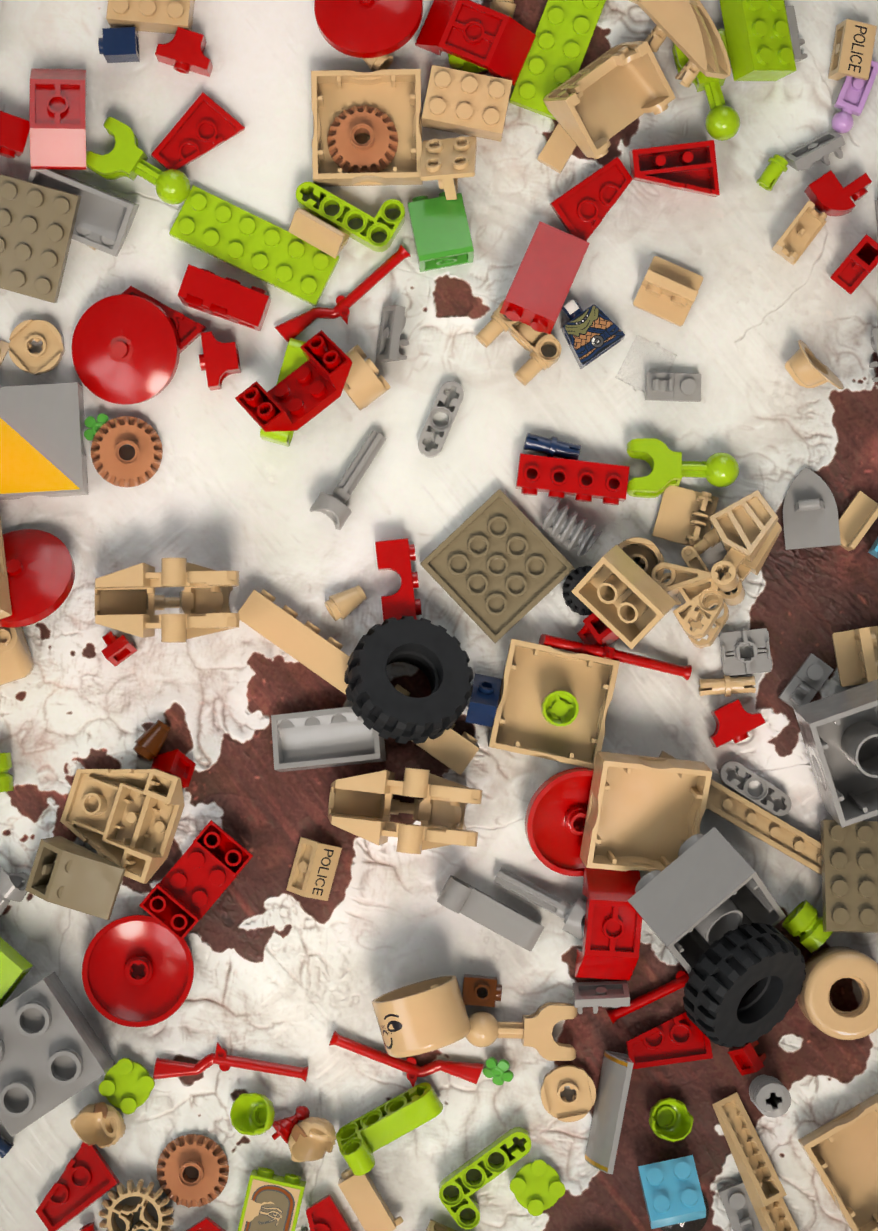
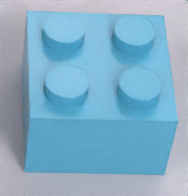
(672, 1192)

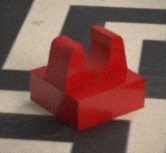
(117, 648)
(747, 1059)

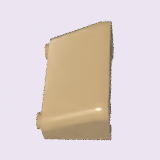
(609, 96)

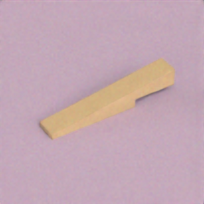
(754, 1165)

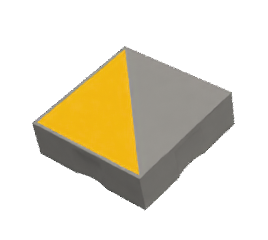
(42, 441)

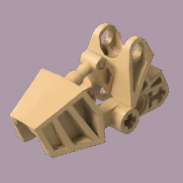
(748, 535)
(128, 600)
(365, 803)

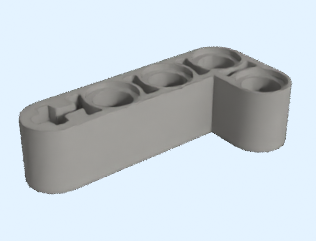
(490, 913)

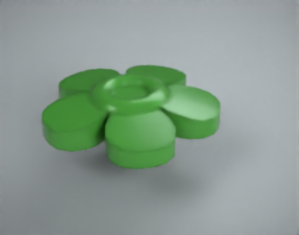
(90, 422)
(498, 1071)

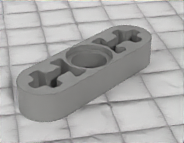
(455, 403)
(776, 793)

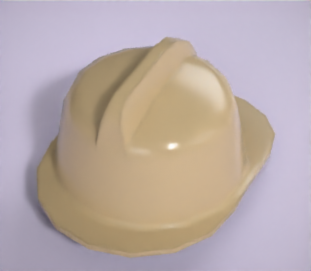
(809, 370)

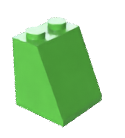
(440, 232)

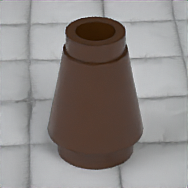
(151, 742)

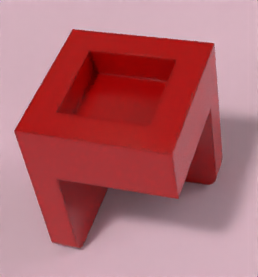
(175, 764)

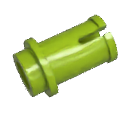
(772, 172)

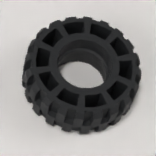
(385, 707)
(744, 984)

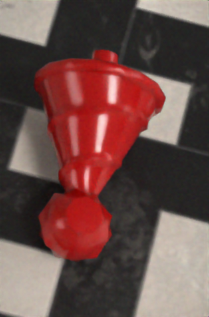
(284, 1126)

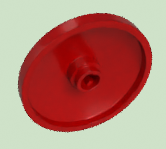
(368, 26)
(125, 349)
(38, 575)
(558, 819)
(137, 971)

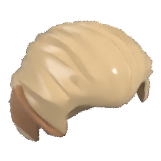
(99, 1125)
(311, 1139)

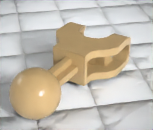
(533, 1030)

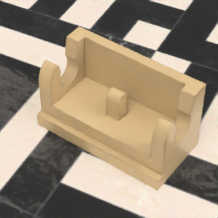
(800, 233)

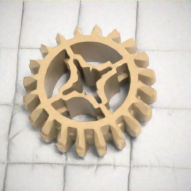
(147, 1195)

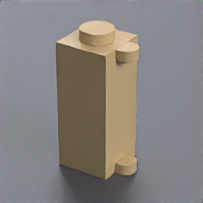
(367, 1202)

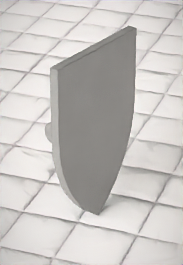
(810, 513)

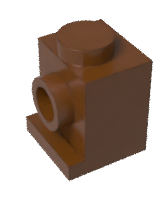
(472, 983)

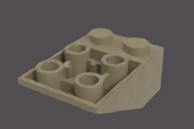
(75, 877)

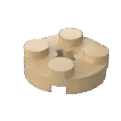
(36, 362)
(581, 1101)

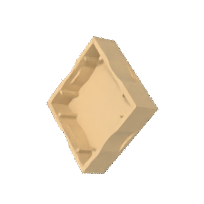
(393, 93)
(528, 678)
(642, 810)
(847, 1162)

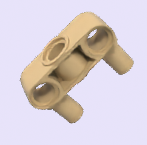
(527, 338)

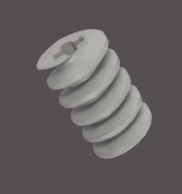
(570, 528)
(760, 1091)

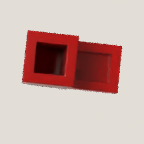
(834, 199)
(857, 265)

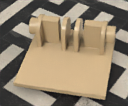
(684, 515)

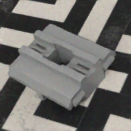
(739, 666)

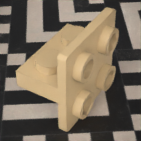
(448, 161)
(668, 291)
(856, 655)

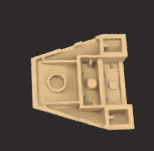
(126, 816)

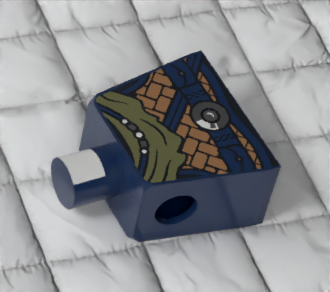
(589, 332)

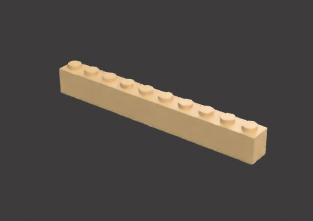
(330, 663)

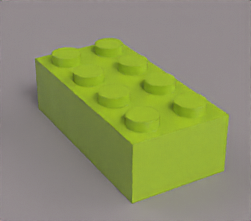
(758, 39)

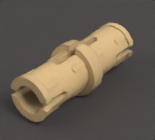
(727, 685)

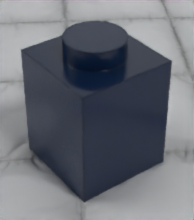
(120, 45)

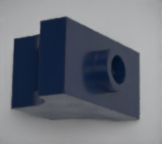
(483, 700)

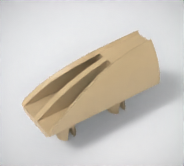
(692, 32)

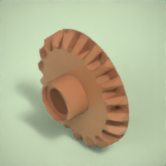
(366, 157)
(118, 433)
(203, 1155)

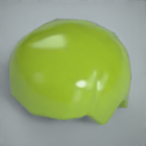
(252, 1114)
(670, 1119)

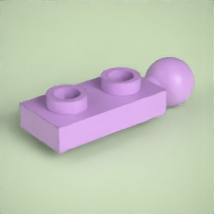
(852, 99)

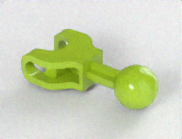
(722, 120)
(129, 161)
(668, 468)

